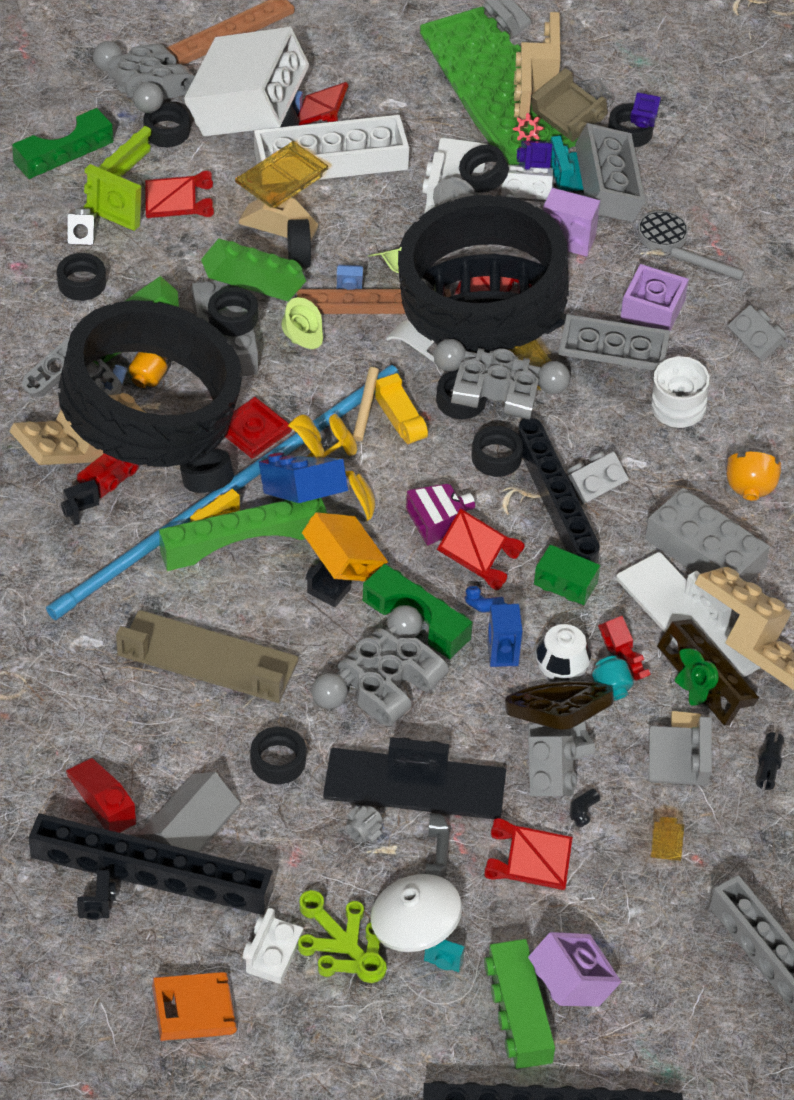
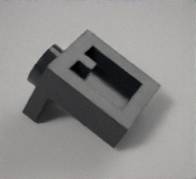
(324, 586)

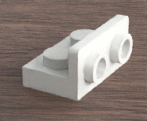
(528, 184)
(272, 947)

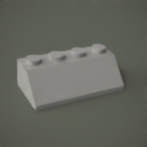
(613, 342)

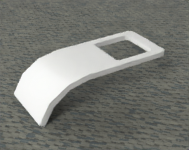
(406, 332)

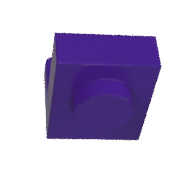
(645, 110)
(534, 154)

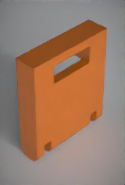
(201, 1006)

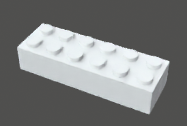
(345, 146)

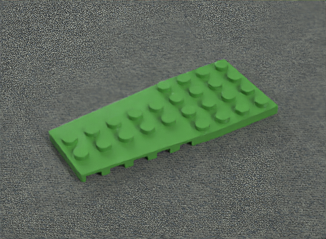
(481, 71)

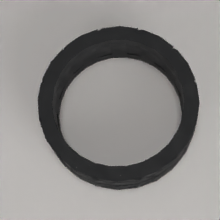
(484, 222)
(140, 435)

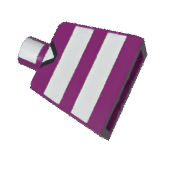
(435, 509)

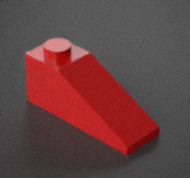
(103, 795)

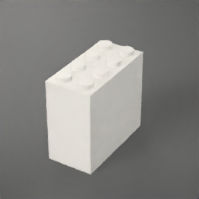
(247, 82)

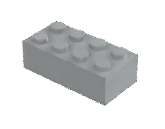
(610, 171)
(244, 344)
(705, 537)

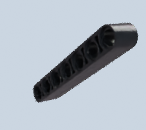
(557, 491)

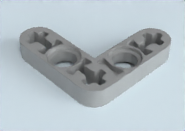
(59, 354)

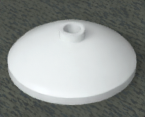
(416, 912)

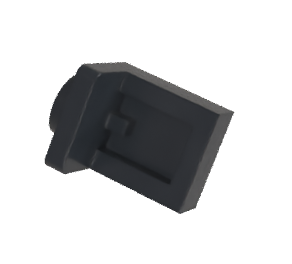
(79, 498)
(99, 905)

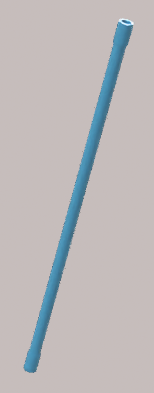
(71, 599)

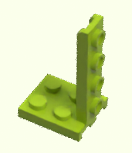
(110, 193)

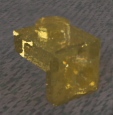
(667, 839)

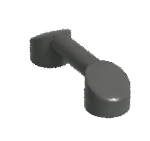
(439, 829)

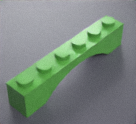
(192, 541)

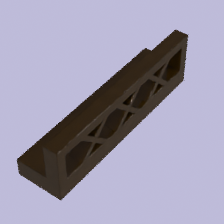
(729, 682)

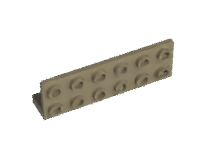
(207, 655)

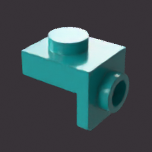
(445, 955)

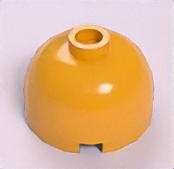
(753, 474)

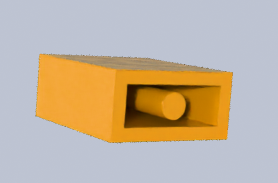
(343, 546)

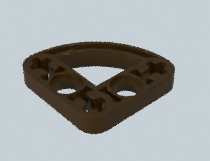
(537, 703)

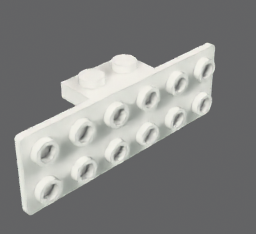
(446, 165)
(671, 597)

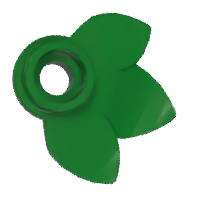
(697, 676)

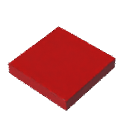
(256, 428)

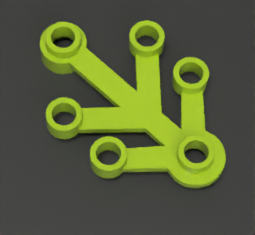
(342, 941)

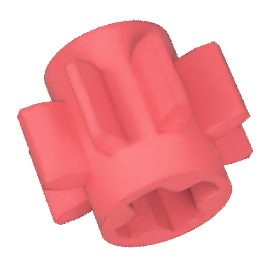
(524, 123)

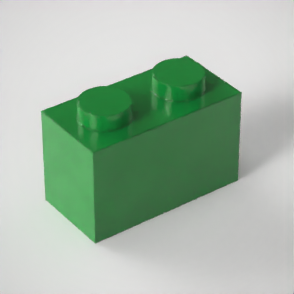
(567, 575)

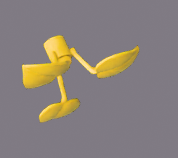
(310, 435)

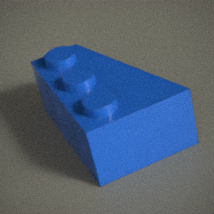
(301, 477)

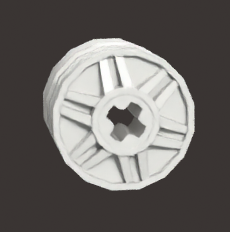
(680, 392)

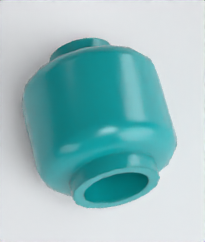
(614, 673)

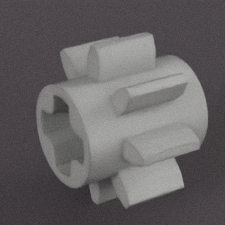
(364, 824)

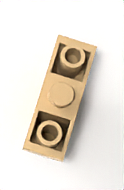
(275, 219)

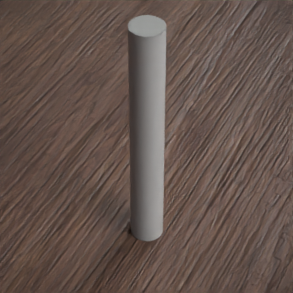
(707, 263)

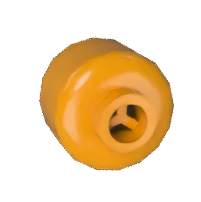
(147, 369)

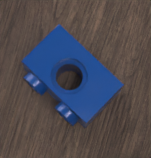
(504, 635)

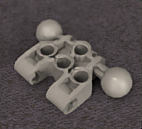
(144, 73)
(498, 377)
(387, 654)

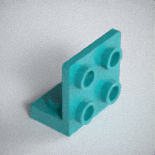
(565, 166)

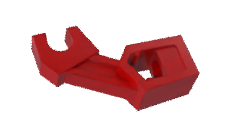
(620, 642)

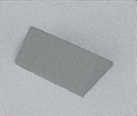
(193, 813)

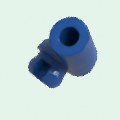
(479, 602)

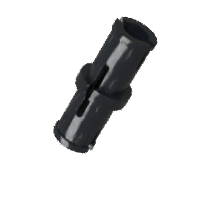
(770, 761)

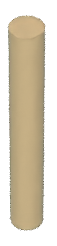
(365, 404)

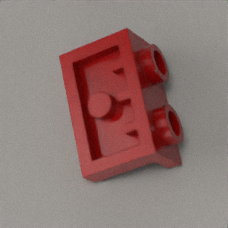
(107, 473)

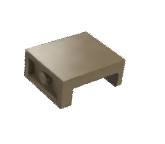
(567, 105)

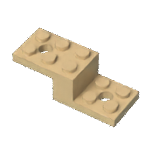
(536, 65)
(57, 441)
(757, 625)

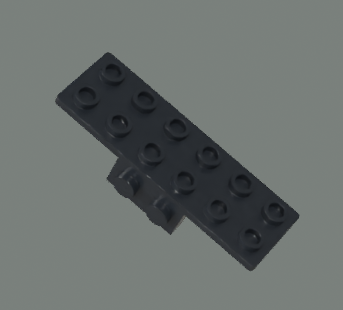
(415, 778)

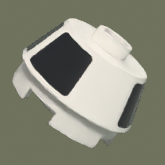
(563, 652)

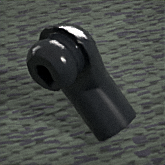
(580, 806)

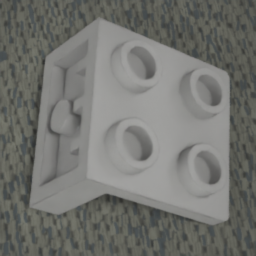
(681, 754)

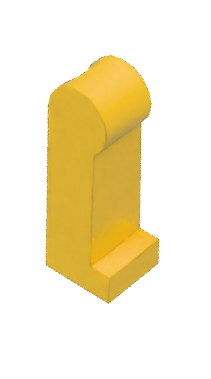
(400, 409)

